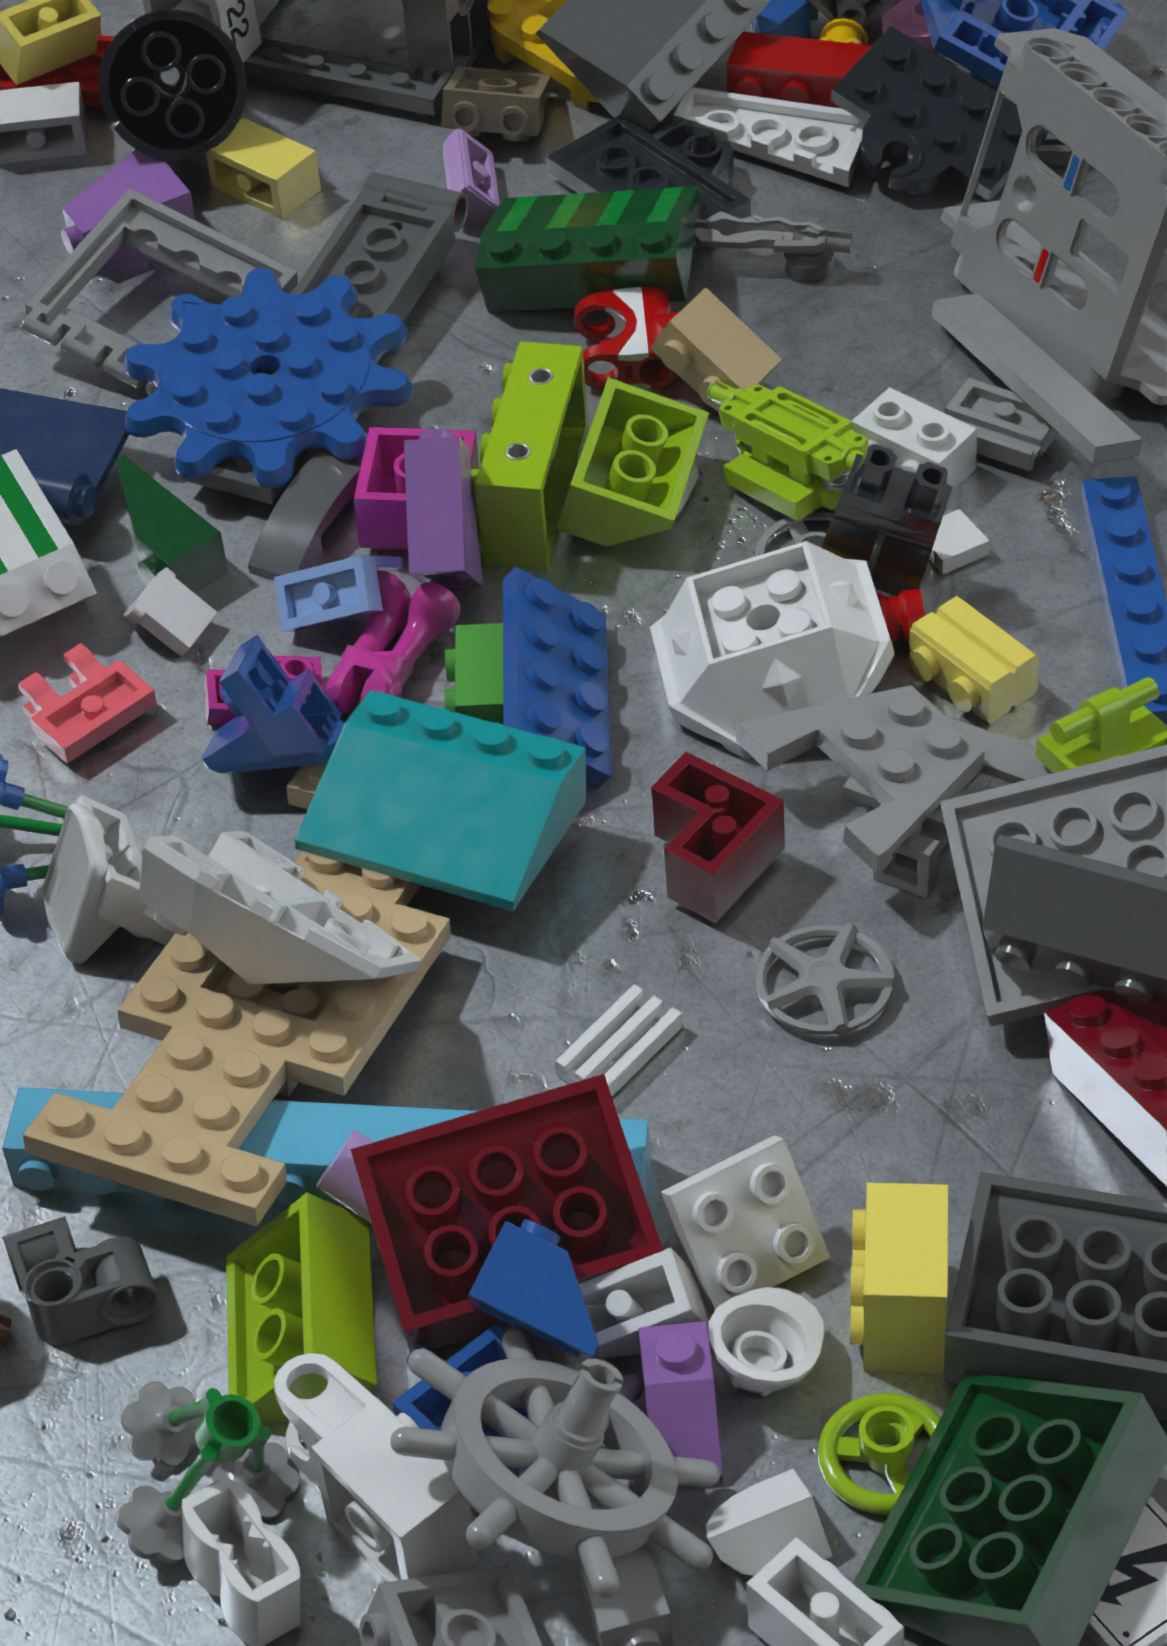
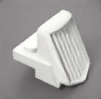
(96, 882)

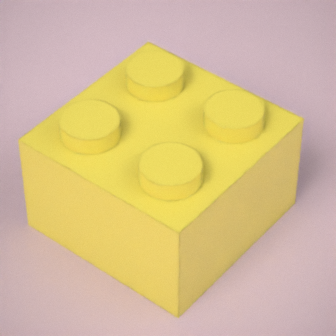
(900, 1277)

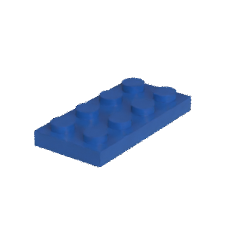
(556, 668)

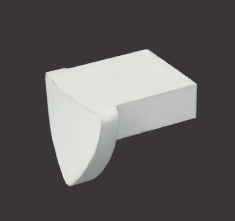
(171, 612)

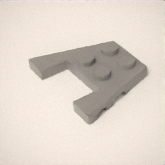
(890, 745)

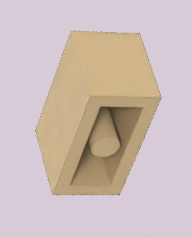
(713, 344)

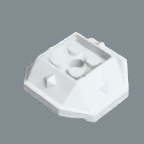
(770, 639)

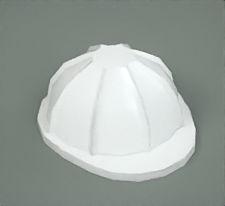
(766, 1339)

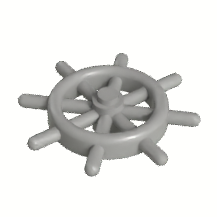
(558, 1459)

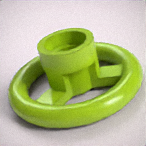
(884, 1420)

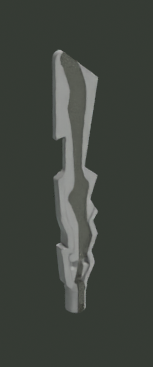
(773, 233)

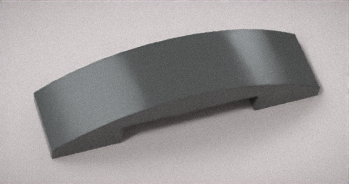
(303, 514)

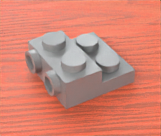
(450, 1610)

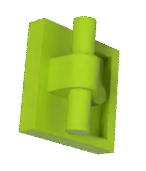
(1104, 728)

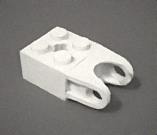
(385, 1505)

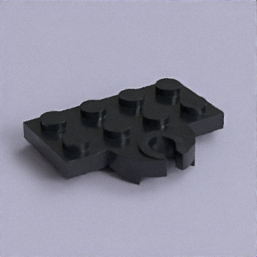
(929, 116)
(629, 158)

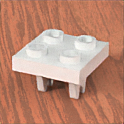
(746, 1223)

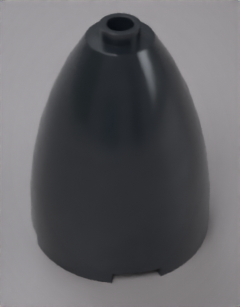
(200, 104)

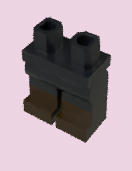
(892, 504)

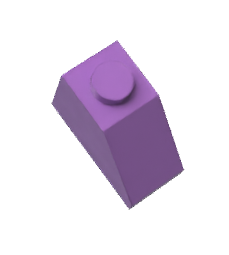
(681, 1389)

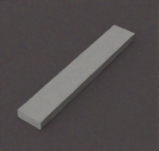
(1037, 379)

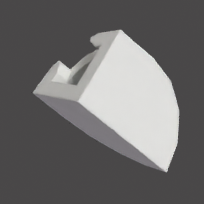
(763, 1521)

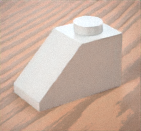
(640, 1295)

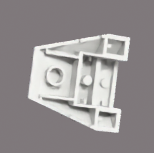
(260, 915)

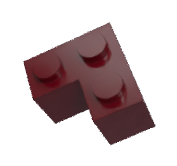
(717, 834)

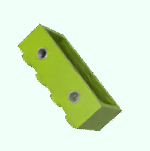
(530, 454)

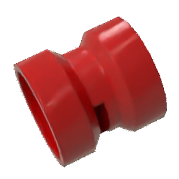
(901, 613)

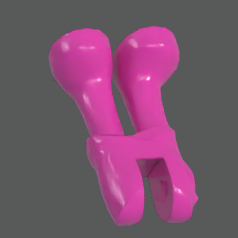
(366, 664)

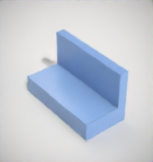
(331, 591)

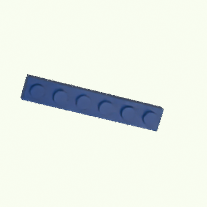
(1129, 581)

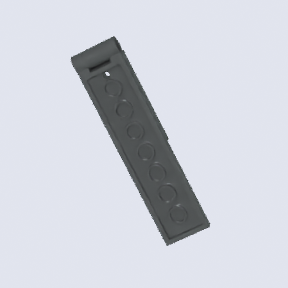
(389, 252)

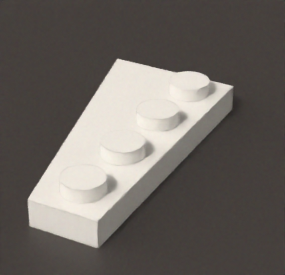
(787, 133)

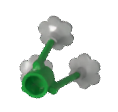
(230, 1432)

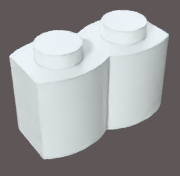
(241, 1562)

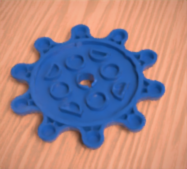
(229, 411)

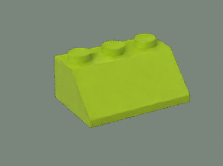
(632, 466)
(300, 1292)

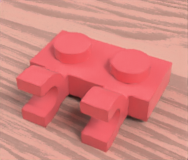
(95, 709)

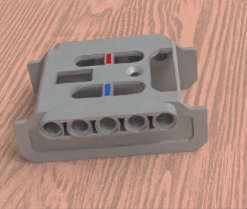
(1029, 252)

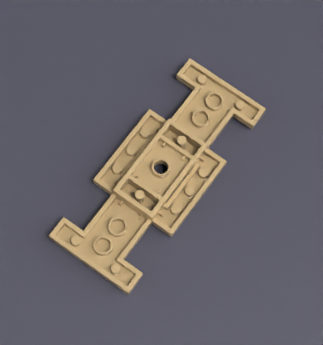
(235, 1050)

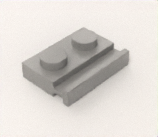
(1004, 423)

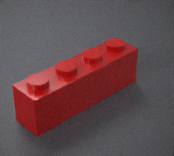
(789, 67)

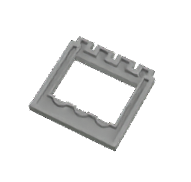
(158, 234)

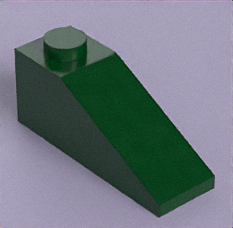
(169, 531)

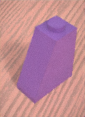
(136, 171)
(441, 511)

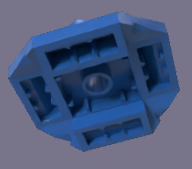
(968, 28)

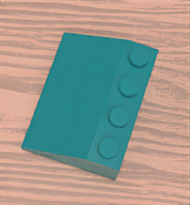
(444, 799)

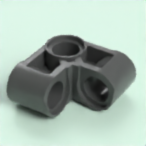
(82, 1290)

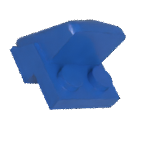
(276, 719)

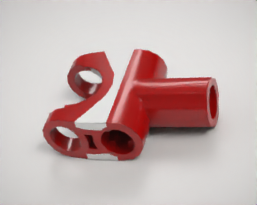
(626, 336)

